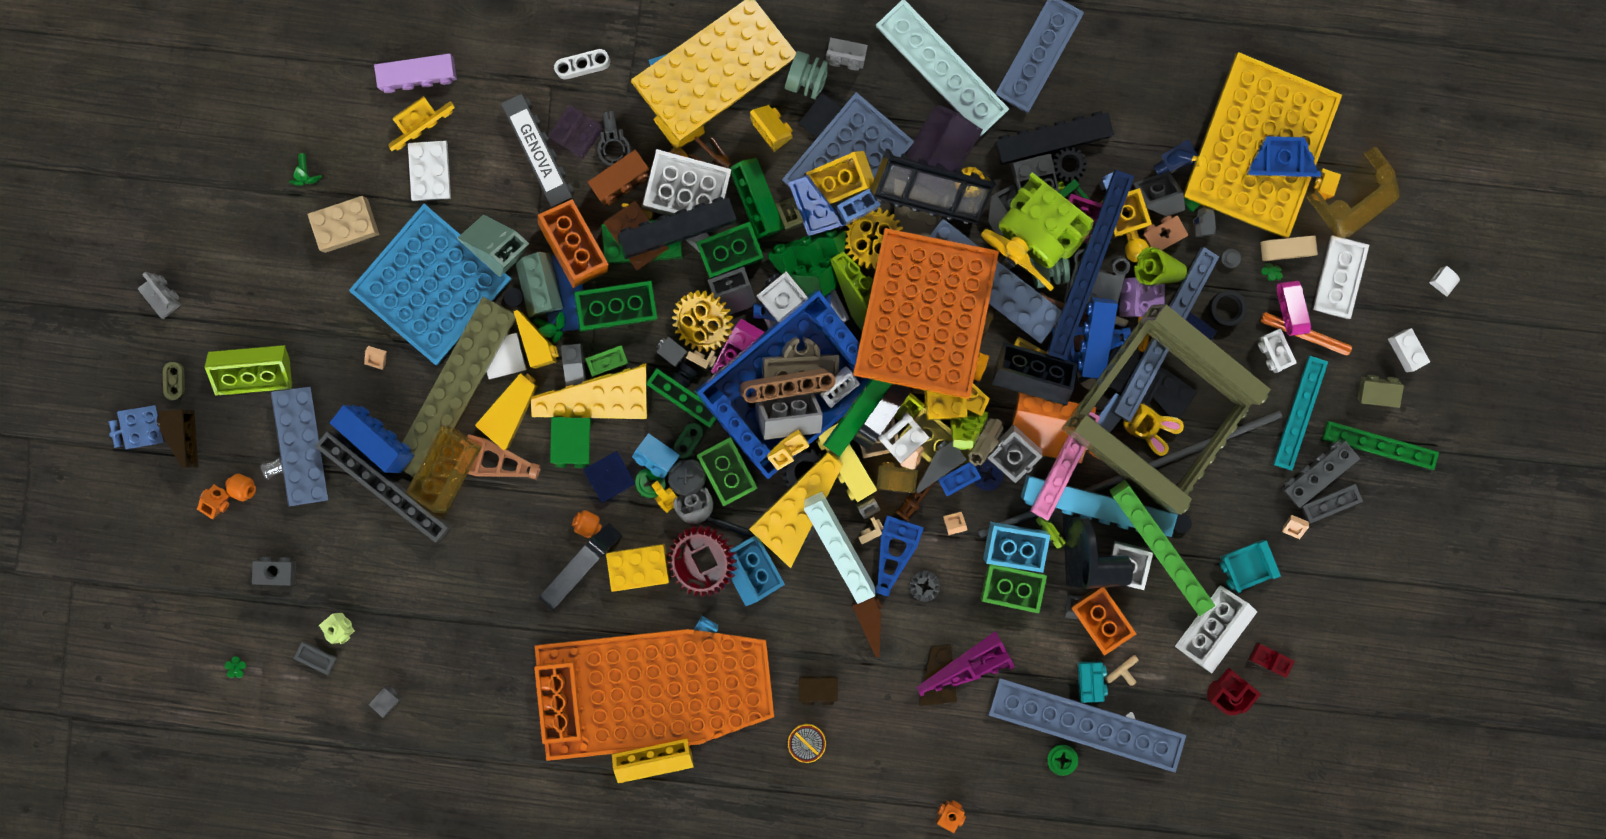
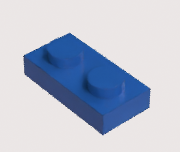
(959, 478)

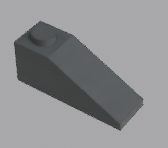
(573, 364)
(941, 463)

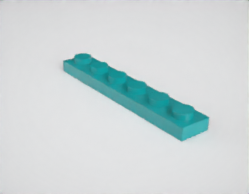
(1300, 413)

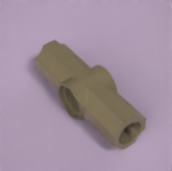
(986, 442)

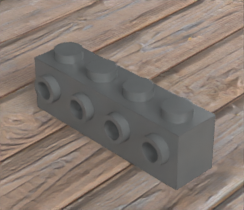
(1320, 473)

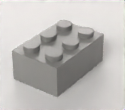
(786, 415)

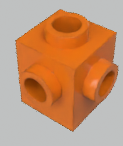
(213, 501)
(950, 822)

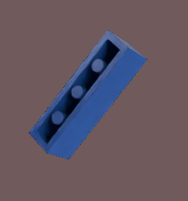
(1097, 337)

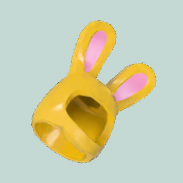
(1146, 425)

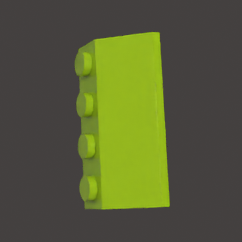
(249, 370)

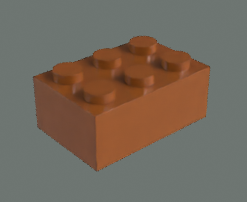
(620, 178)

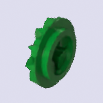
(641, 479)
(1067, 767)

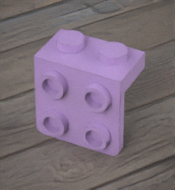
(1137, 297)

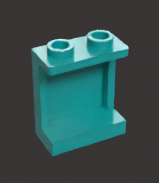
(1249, 566)

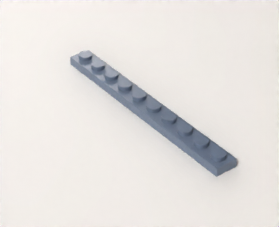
(1155, 352)

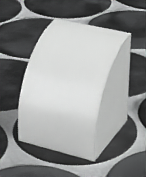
(1445, 280)

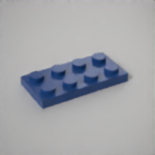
(566, 293)

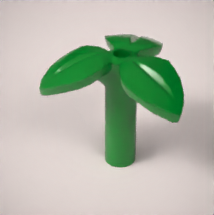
(301, 175)
(549, 329)

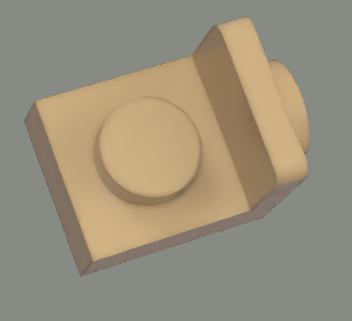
(698, 358)
(868, 534)

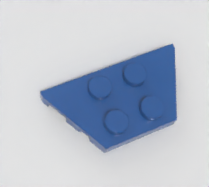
(1283, 158)

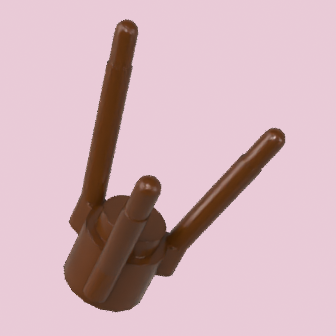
(718, 160)

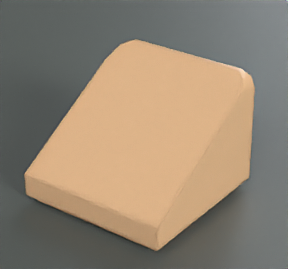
(914, 459)

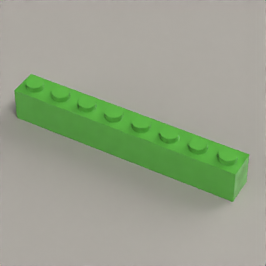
(1162, 547)

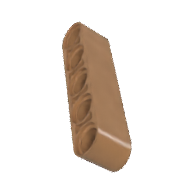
(778, 382)

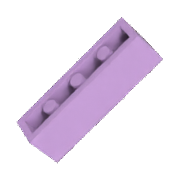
(415, 72)

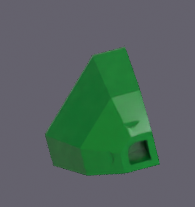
(809, 260)

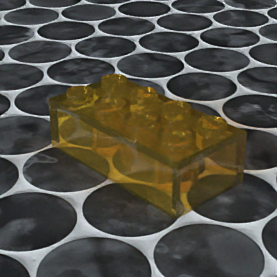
(443, 469)

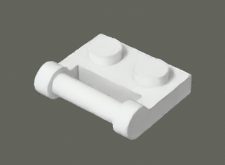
(908, 442)

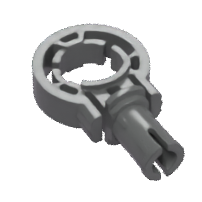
(610, 127)

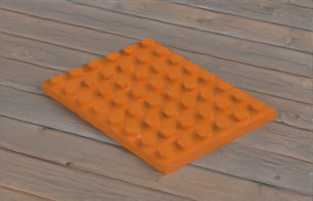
(926, 313)

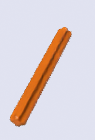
(1313, 336)

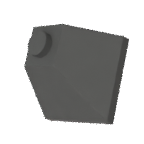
(1162, 194)
(1000, 205)

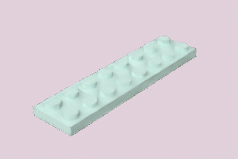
(941, 66)

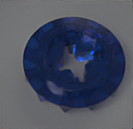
(990, 484)

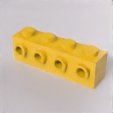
(652, 761)

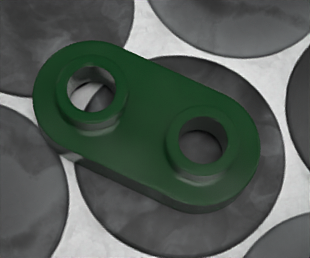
(688, 440)

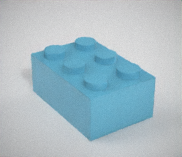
(1016, 547)

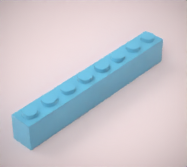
(1095, 505)

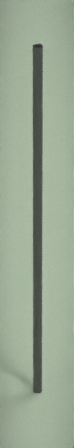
(1156, 463)

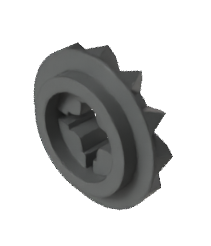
(920, 578)

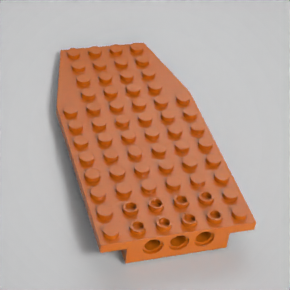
(649, 690)

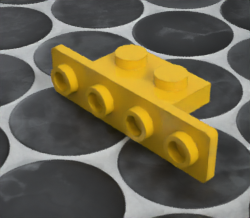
(417, 118)

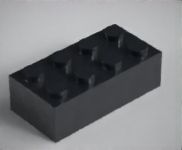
(1035, 373)

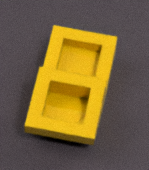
(783, 452)

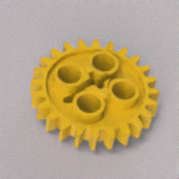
(857, 235)
(714, 312)

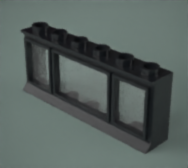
(931, 188)

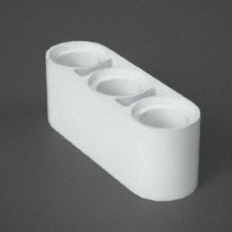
(572, 62)

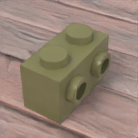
(1380, 391)

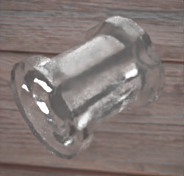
(272, 468)

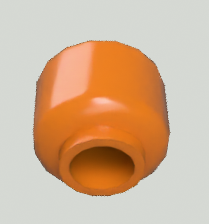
(240, 487)
(586, 524)

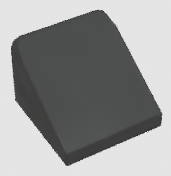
(1070, 601)

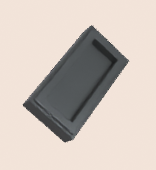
(315, 658)

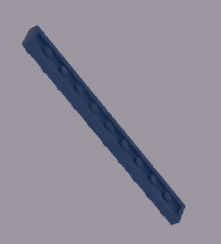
(1090, 264)

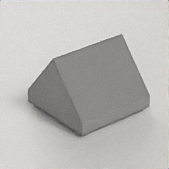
(868, 507)

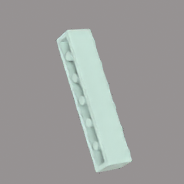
(839, 547)

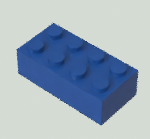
(372, 438)

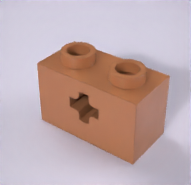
(1174, 229)

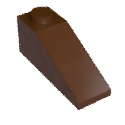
(870, 620)

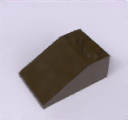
(180, 434)

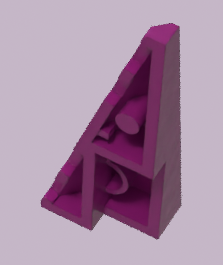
(981, 659)

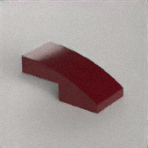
(1271, 660)

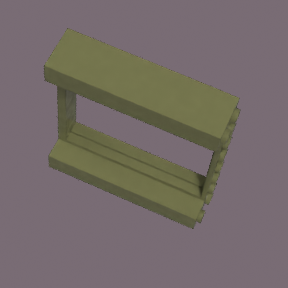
(1203, 358)

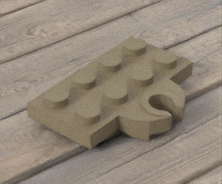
(798, 361)

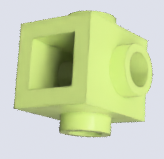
(337, 628)

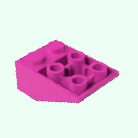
(740, 338)

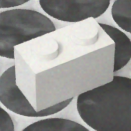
(1409, 350)

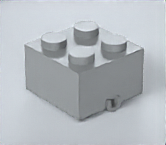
(1015, 454)

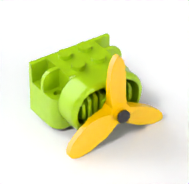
(1039, 227)

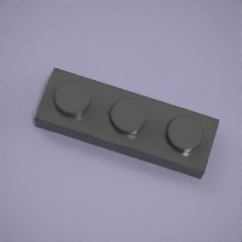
(1332, 503)

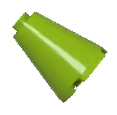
(1158, 268)

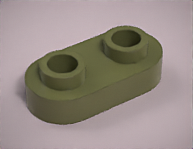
(171, 381)

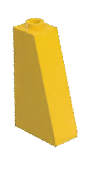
(506, 414)

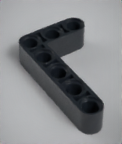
(580, 566)

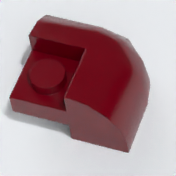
(1232, 694)

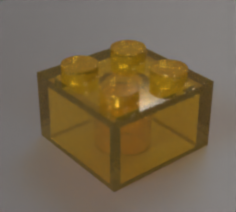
(895, 478)

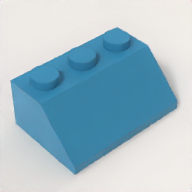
(755, 571)

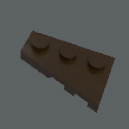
(939, 658)

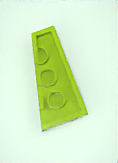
(967, 430)

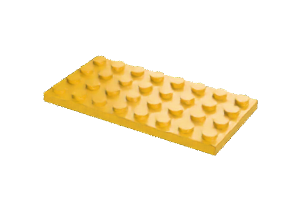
(714, 69)

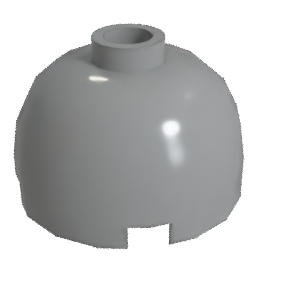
(694, 507)

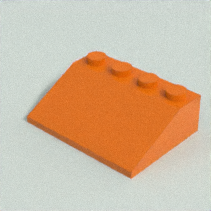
(1043, 422)

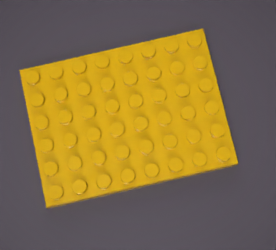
(1255, 105)

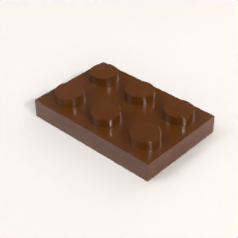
(631, 217)

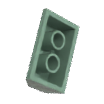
(539, 284)

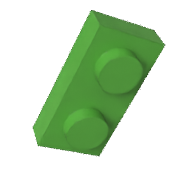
(607, 361)

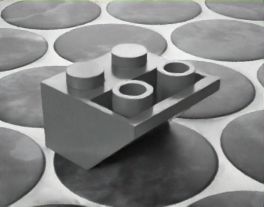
(1039, 165)
(734, 290)

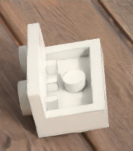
(1276, 351)

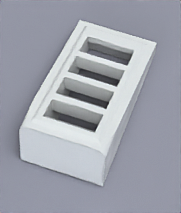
(847, 387)

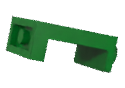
(570, 441)

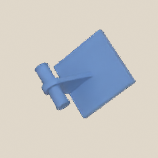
(137, 428)

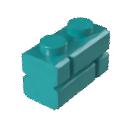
(1091, 681)

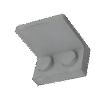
(846, 53)
(159, 295)

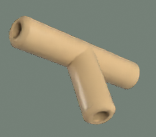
(1123, 670)

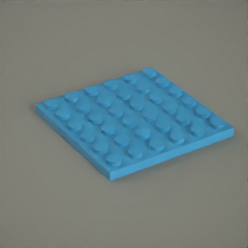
(427, 284)

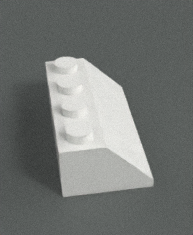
(1216, 630)

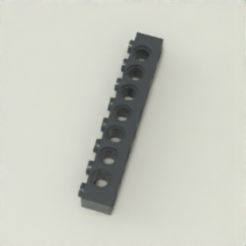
(382, 486)

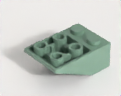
(494, 244)

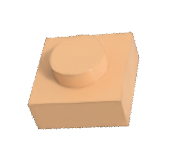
(375, 357)
(955, 523)
(1295, 526)

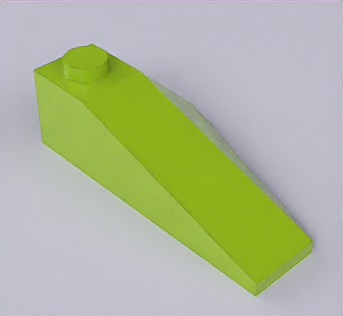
(854, 286)

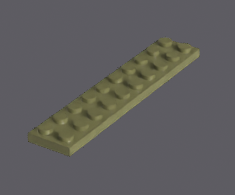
(459, 377)

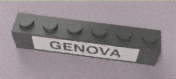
(537, 150)

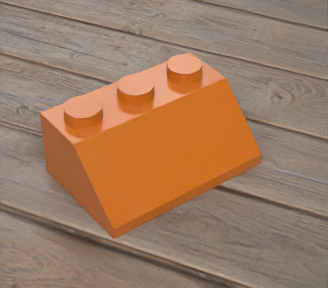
(1103, 620)

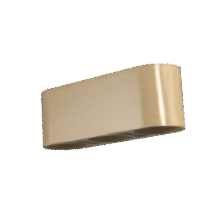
(1288, 248)

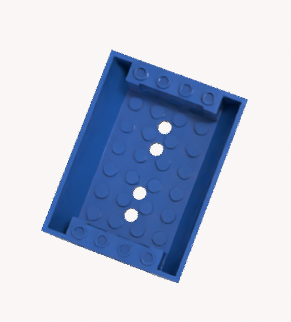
(720, 393)

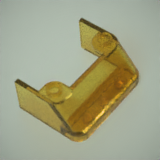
(1346, 220)

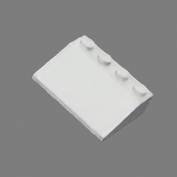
(682, 183)

